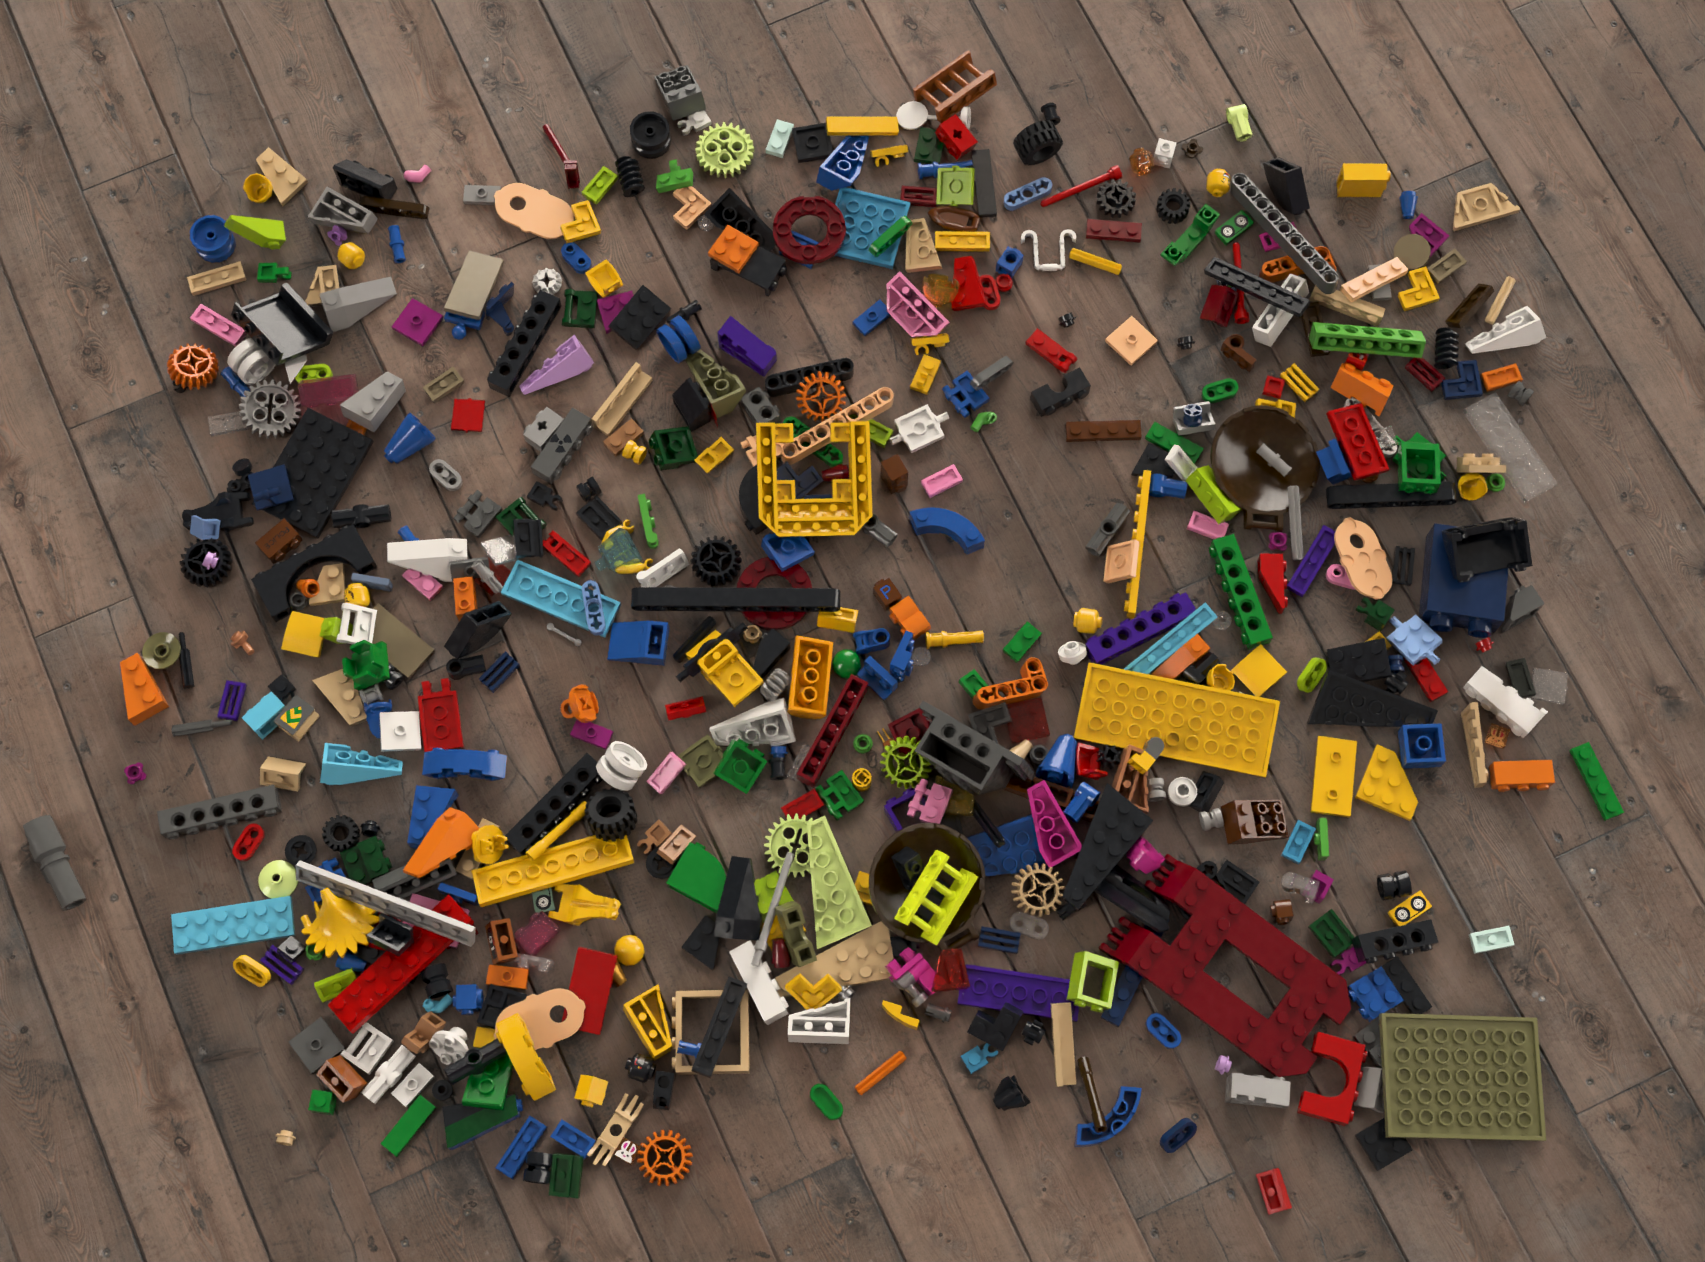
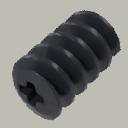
(629, 176)
(1446, 347)

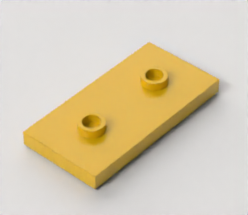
(1333, 776)

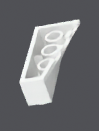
(1504, 702)

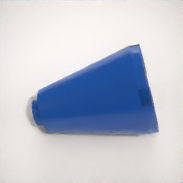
(408, 439)
(1059, 762)

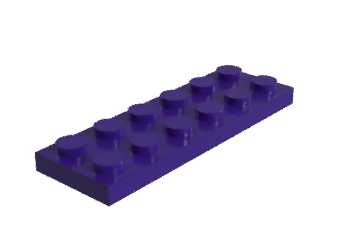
(1026, 991)

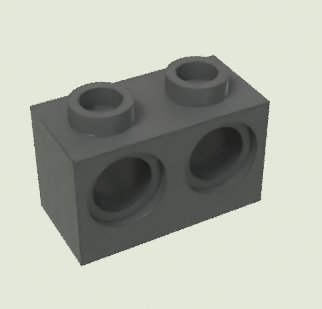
(756, 411)

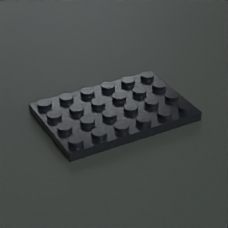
(320, 466)

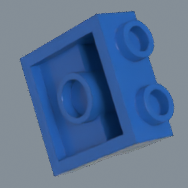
(786, 550)
(902, 661)
(1374, 994)

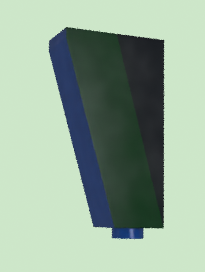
(469, 1123)

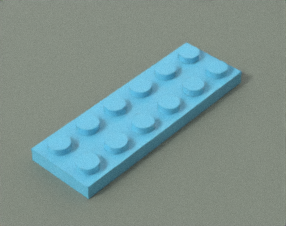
(555, 596)
(233, 925)

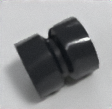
(1394, 885)
(436, 981)
(538, 1167)

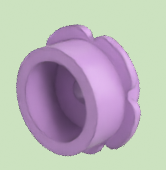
(210, 560)
(1223, 1064)

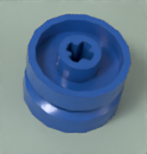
(212, 239)
(678, 339)

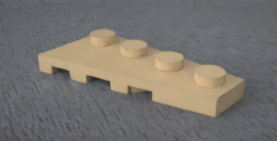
(1473, 737)

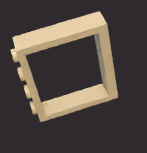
(744, 1068)

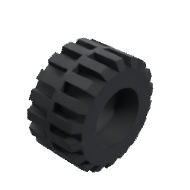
(1038, 142)
(615, 826)

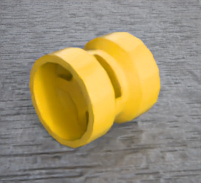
(634, 452)
(859, 782)

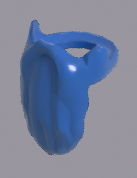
(372, 712)

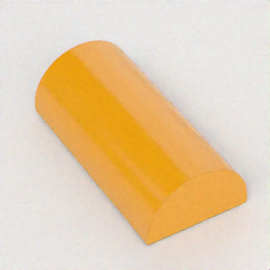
(810, 678)

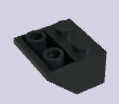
(692, 405)

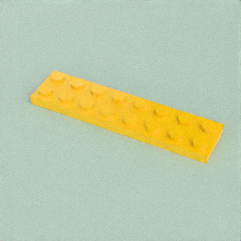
(551, 868)

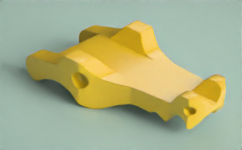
(580, 905)

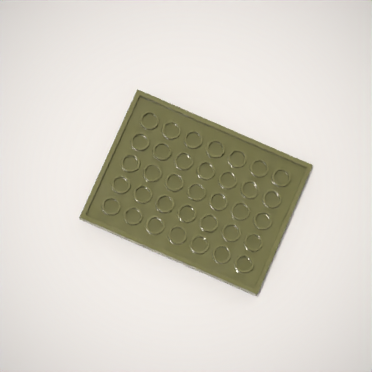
(1461, 1077)

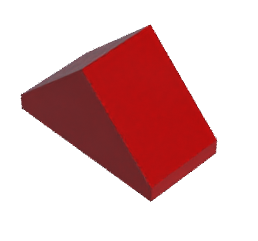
(1357, 359)

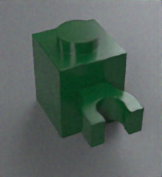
(1377, 615)

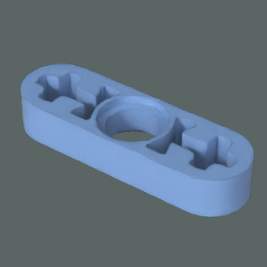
(1022, 201)
(590, 621)

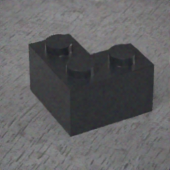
(993, 1030)

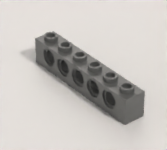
(169, 818)

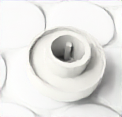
(1072, 652)
(1182, 791)

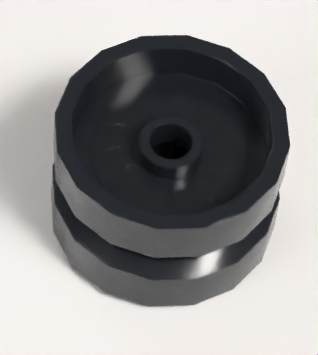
(650, 135)

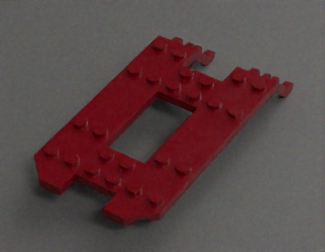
(1180, 973)

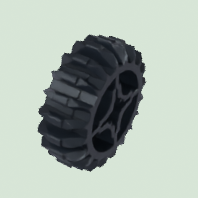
(723, 558)
(208, 576)

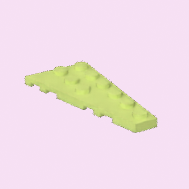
(835, 897)

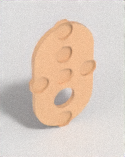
(540, 215)
(1365, 565)
(536, 1015)

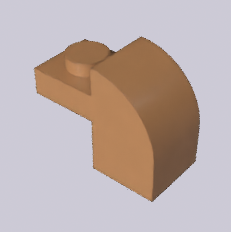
(419, 1038)

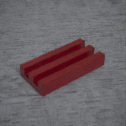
(919, 199)
(1423, 377)

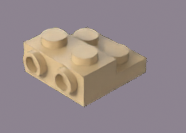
(1483, 464)

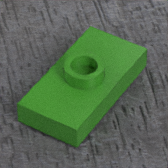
(1321, 839)

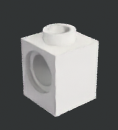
(1164, 153)

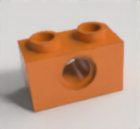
(464, 595)

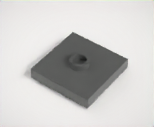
(316, 1045)

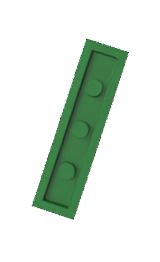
(1596, 781)

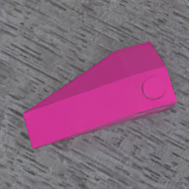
(1052, 829)

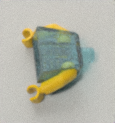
(620, 552)

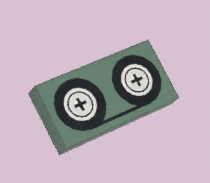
(543, 900)

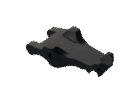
(226, 508)

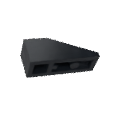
(770, 651)

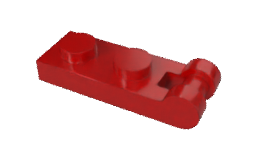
(1051, 350)
(566, 554)
(1427, 679)

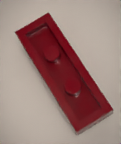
(1113, 230)

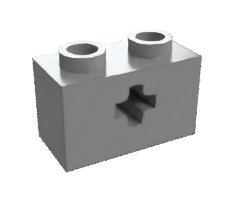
(544, 419)

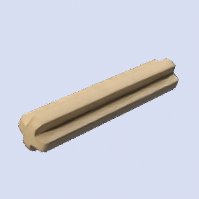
(1500, 300)

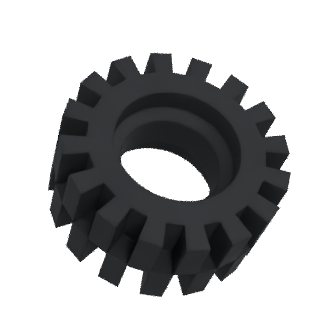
(1177, 197)
(331, 826)

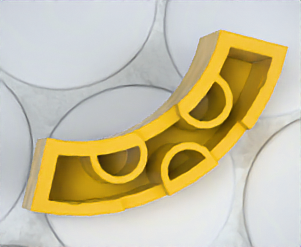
(529, 1067)

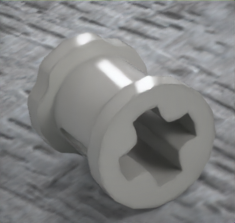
(371, 695)

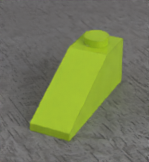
(260, 231)

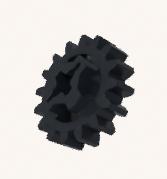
(1118, 195)

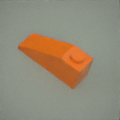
(1184, 657)

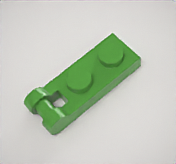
(648, 522)

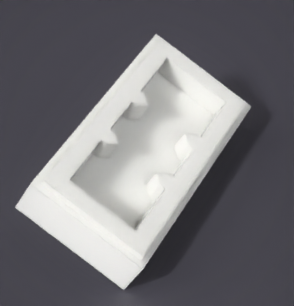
(1180, 462)
(412, 1085)

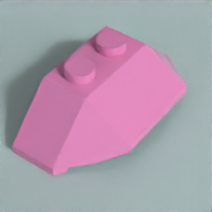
(913, 309)

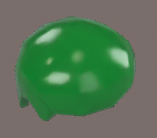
(846, 663)

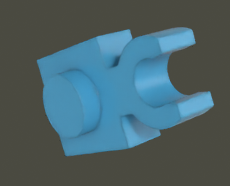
(976, 1058)

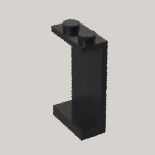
(761, 269)

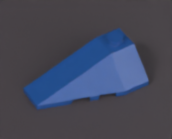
(843, 163)

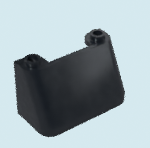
(1487, 547)

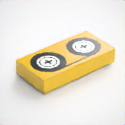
(1409, 909)

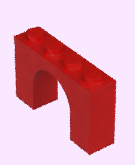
(1349, 1057)

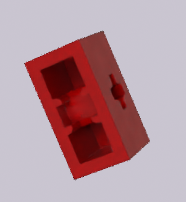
(956, 137)

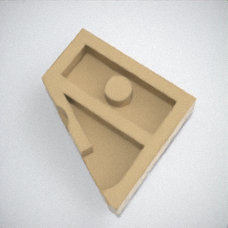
(324, 280)

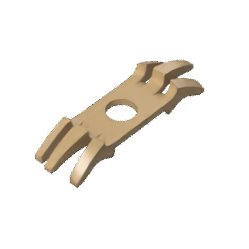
(621, 1118)

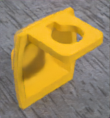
(604, 278)

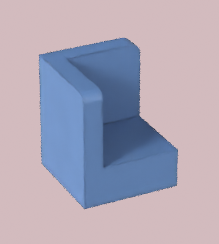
(205, 528)

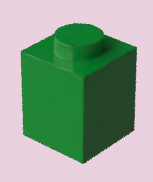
(322, 1102)

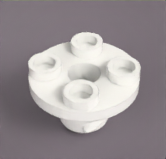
(449, 1045)

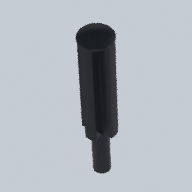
(185, 664)

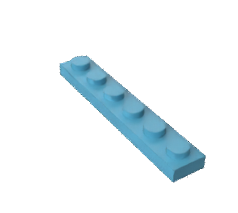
(1173, 640)

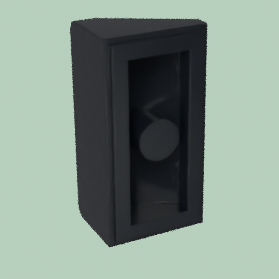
(1207, 791)

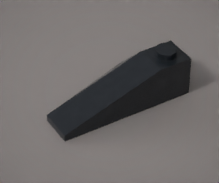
(738, 908)

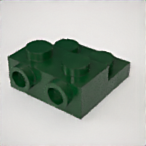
(673, 447)
(366, 861)

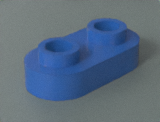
(575, 256)
(1165, 1029)

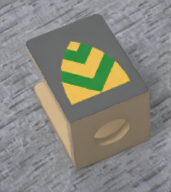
(296, 718)

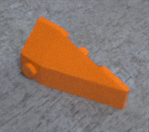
(445, 838)

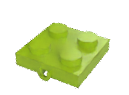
(955, 186)

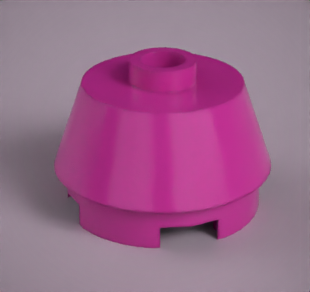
(1144, 856)

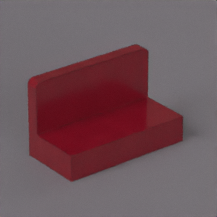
(1219, 305)

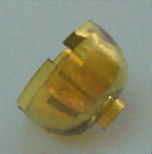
(939, 289)

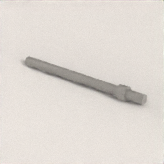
(761, 944)

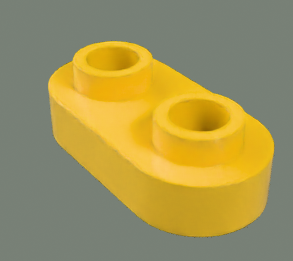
(251, 970)

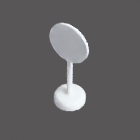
(914, 115)

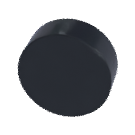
(242, 467)

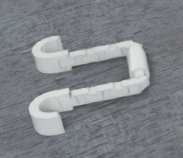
(1048, 267)

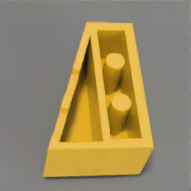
(649, 1022)

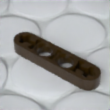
(395, 207)

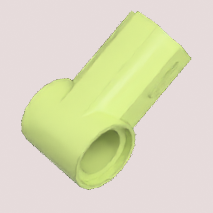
(1239, 119)

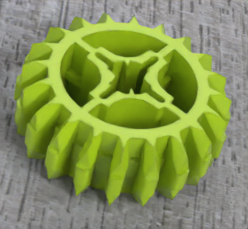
(899, 757)

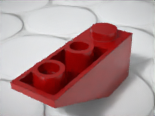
(1271, 575)

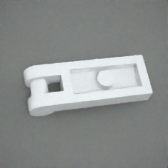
(663, 570)

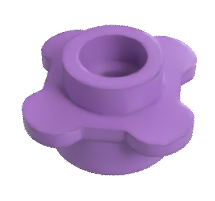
(337, 234)

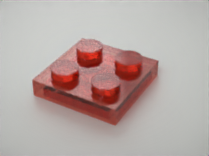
(1027, 720)

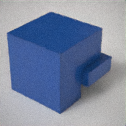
(1334, 463)

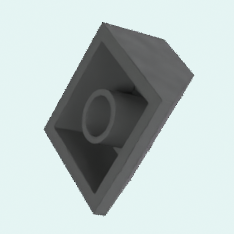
(1522, 606)

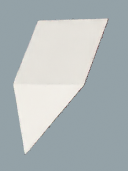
(294, 366)

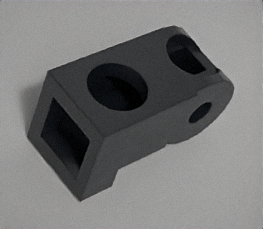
(663, 1090)

